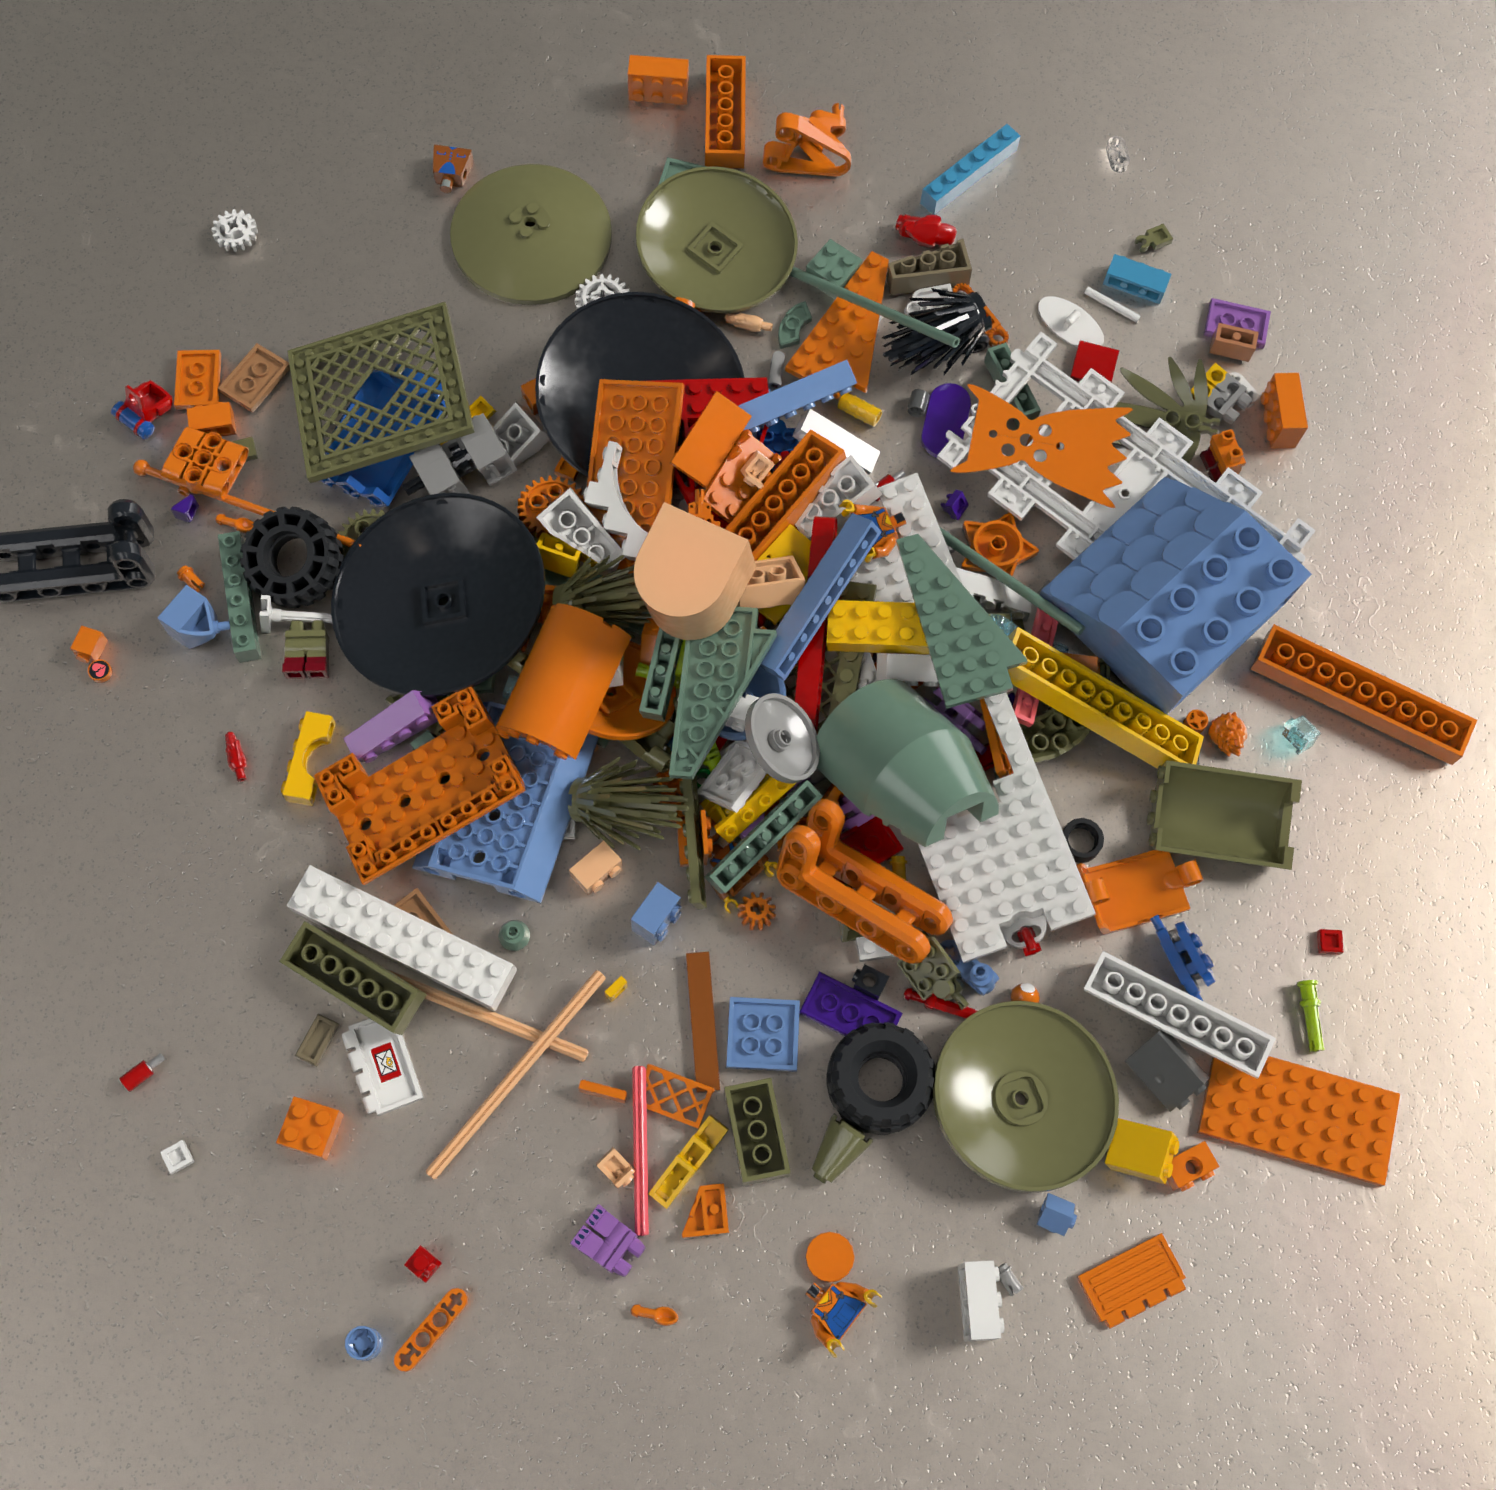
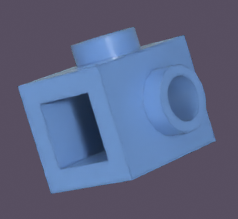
(1056, 1214)

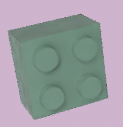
(834, 264)

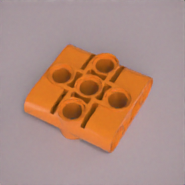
(210, 475)

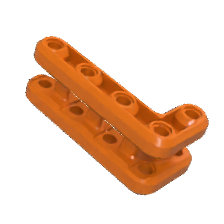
(820, 845)

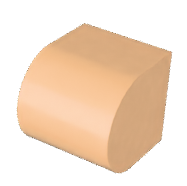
(691, 573)

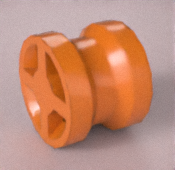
(1198, 718)

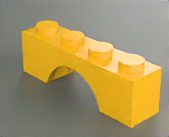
(315, 732)

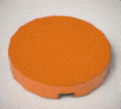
(829, 1257)

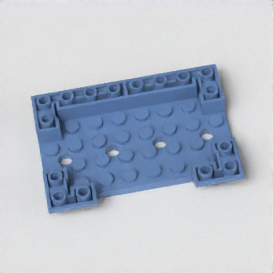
(530, 830)

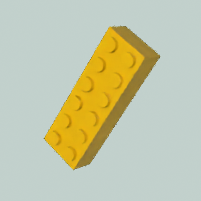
(875, 628)

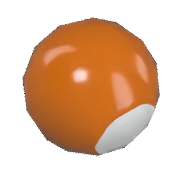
(1025, 992)

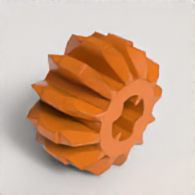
(762, 905)

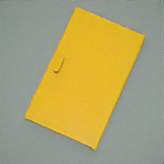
(789, 543)

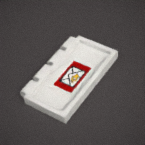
(385, 1067)

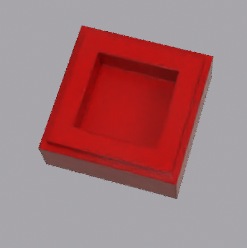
(1330, 941)

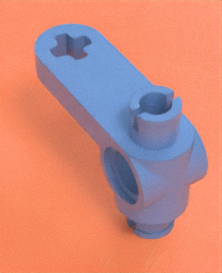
(975, 974)

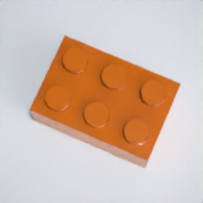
(658, 79)
(1284, 410)

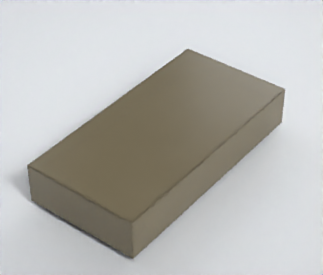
(317, 1040)

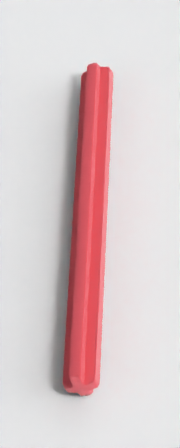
(640, 1151)

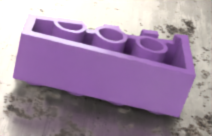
(392, 726)

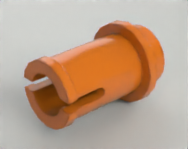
(187, 575)

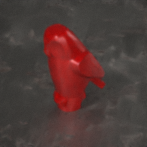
(926, 230)

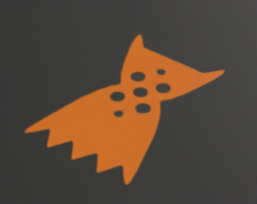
(1085, 436)

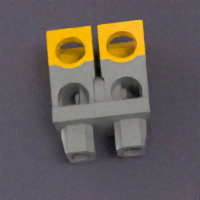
(1224, 394)

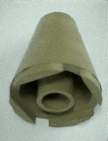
(838, 1149)

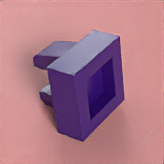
(955, 505)

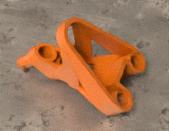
(816, 133)

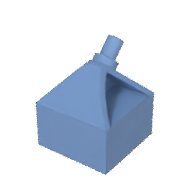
(191, 619)

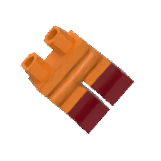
(1222, 454)

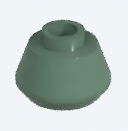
(517, 940)

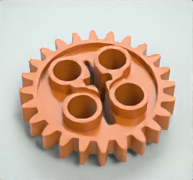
(534, 495)

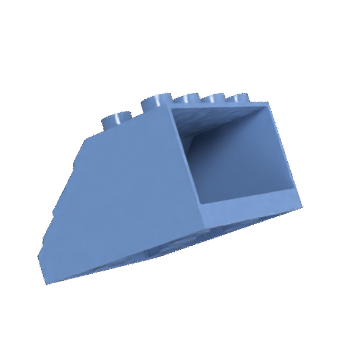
(1175, 590)

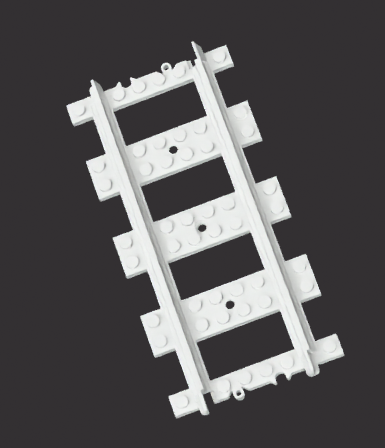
(1151, 459)

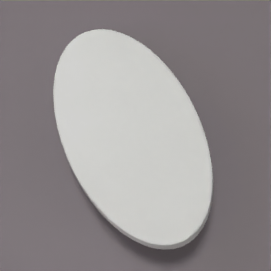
(1069, 321)

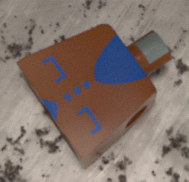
(451, 166)

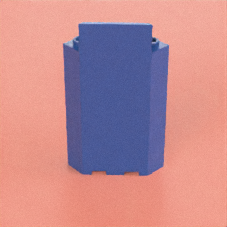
(383, 479)

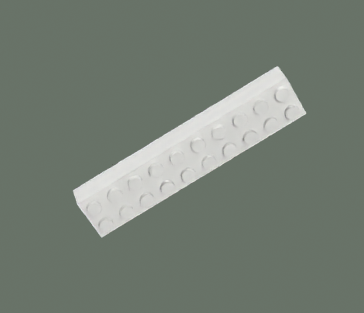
(402, 938)

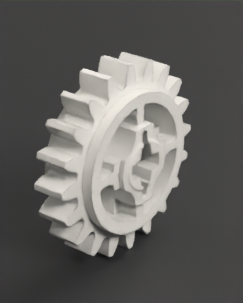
(598, 288)

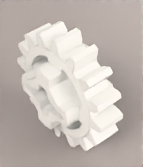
(234, 230)

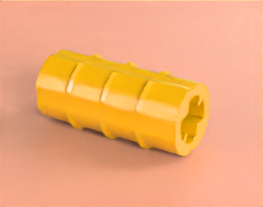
(860, 409)

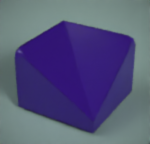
(185, 509)

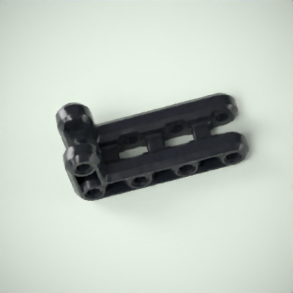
(120, 538)

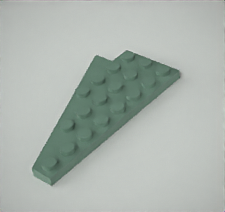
(962, 639)
(711, 685)

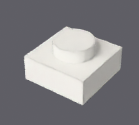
(177, 1157)

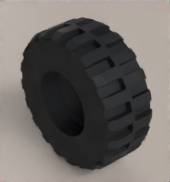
(266, 541)

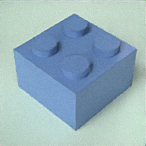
(656, 914)

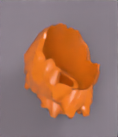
(1228, 733)

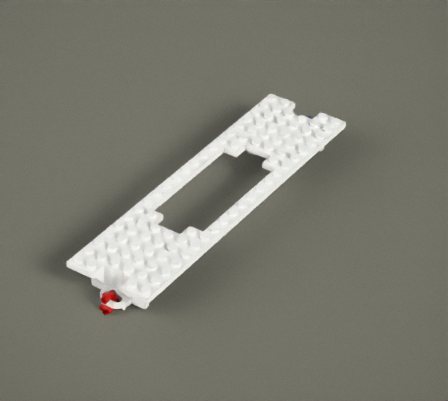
(1017, 864)

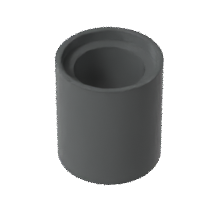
(918, 403)

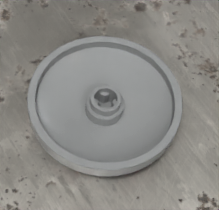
(782, 738)

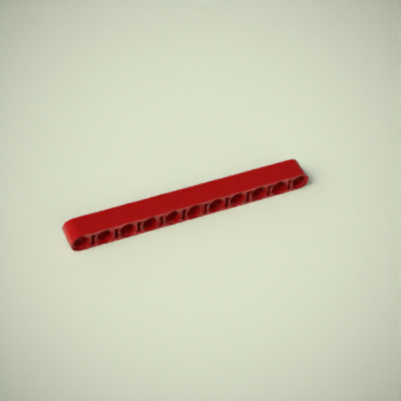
(812, 660)

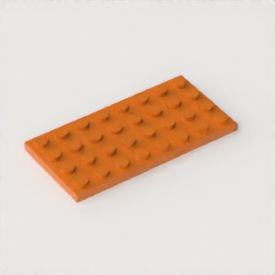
(646, 424)
(1303, 1117)

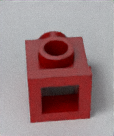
(423, 1264)

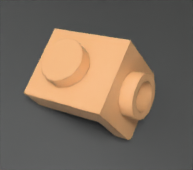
(756, 469)
(616, 1168)

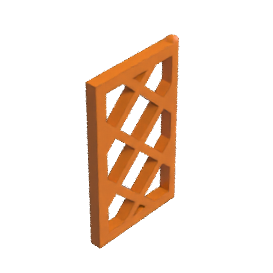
(691, 1084)

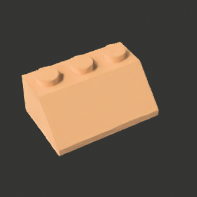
(773, 583)

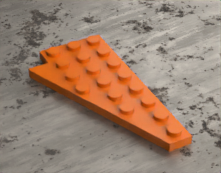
(846, 329)

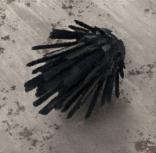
(962, 318)

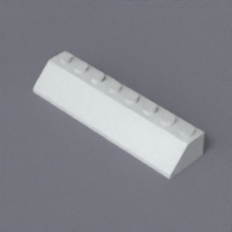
(1180, 1014)

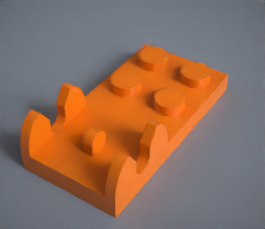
(727, 489)

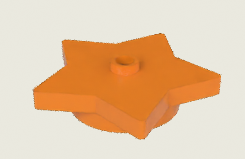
(999, 543)

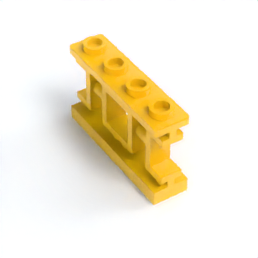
(757, 803)

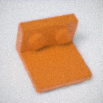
(707, 847)

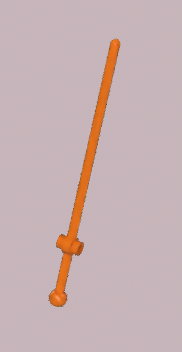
(143, 468)

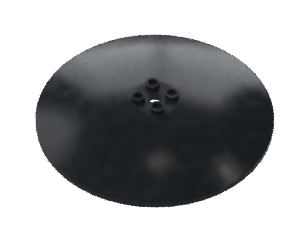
(622, 339)
(411, 559)

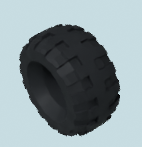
(906, 1053)

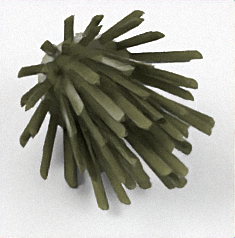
(609, 596)
(610, 802)

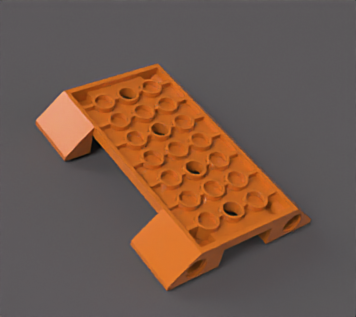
(434, 807)

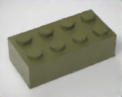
(757, 1131)

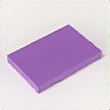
(1238, 316)

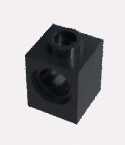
(879, 978)

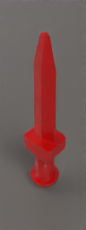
(938, 1003)

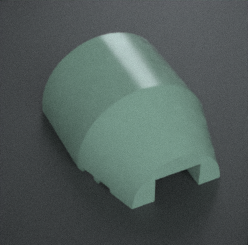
(903, 761)

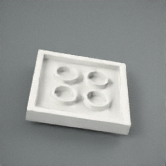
(733, 778)

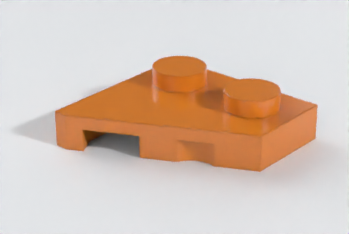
(708, 1213)

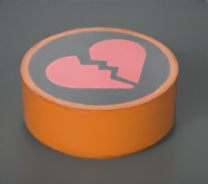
(100, 671)

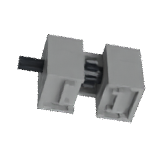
(444, 465)

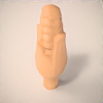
(748, 322)

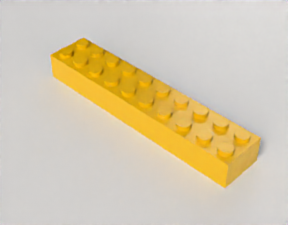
(1101, 704)

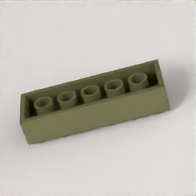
(353, 978)

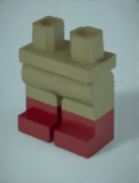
(306, 651)

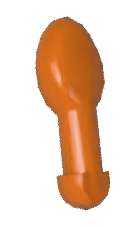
(240, 524)
(662, 1315)

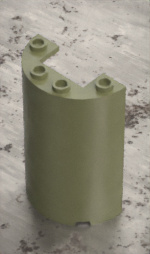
(1223, 814)

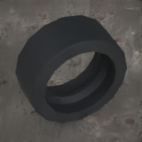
(1095, 831)

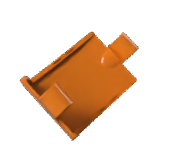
(1138, 888)

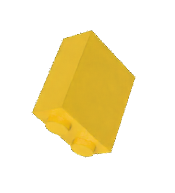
(1142, 1151)

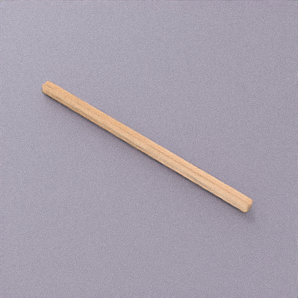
(496, 1019)
(515, 1075)

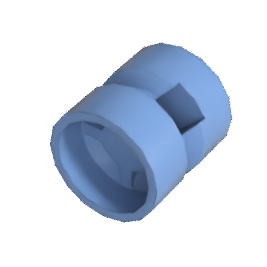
(363, 1343)

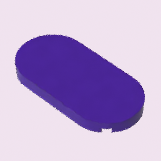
(946, 411)

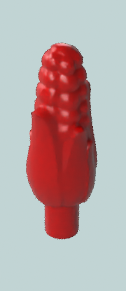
(235, 756)

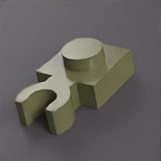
(1155, 237)

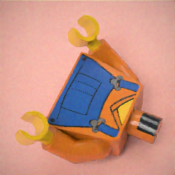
(886, 524)
(837, 1310)

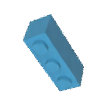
(1137, 279)

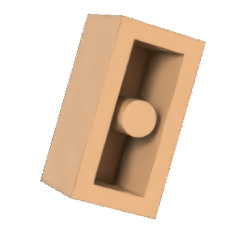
(596, 868)

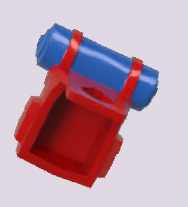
(142, 407)

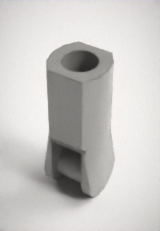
(776, 370)

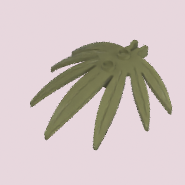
(1187, 419)

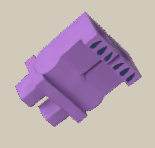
(611, 1250)

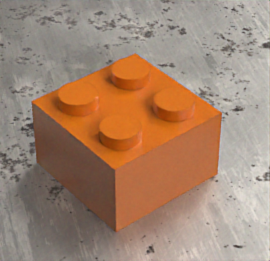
(310, 1128)

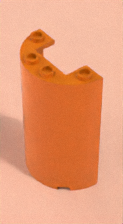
(564, 680)

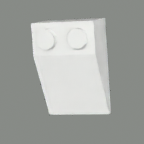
(520, 433)

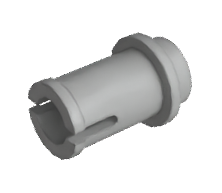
(1009, 1280)

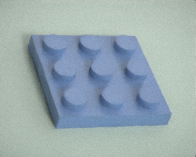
(763, 1034)

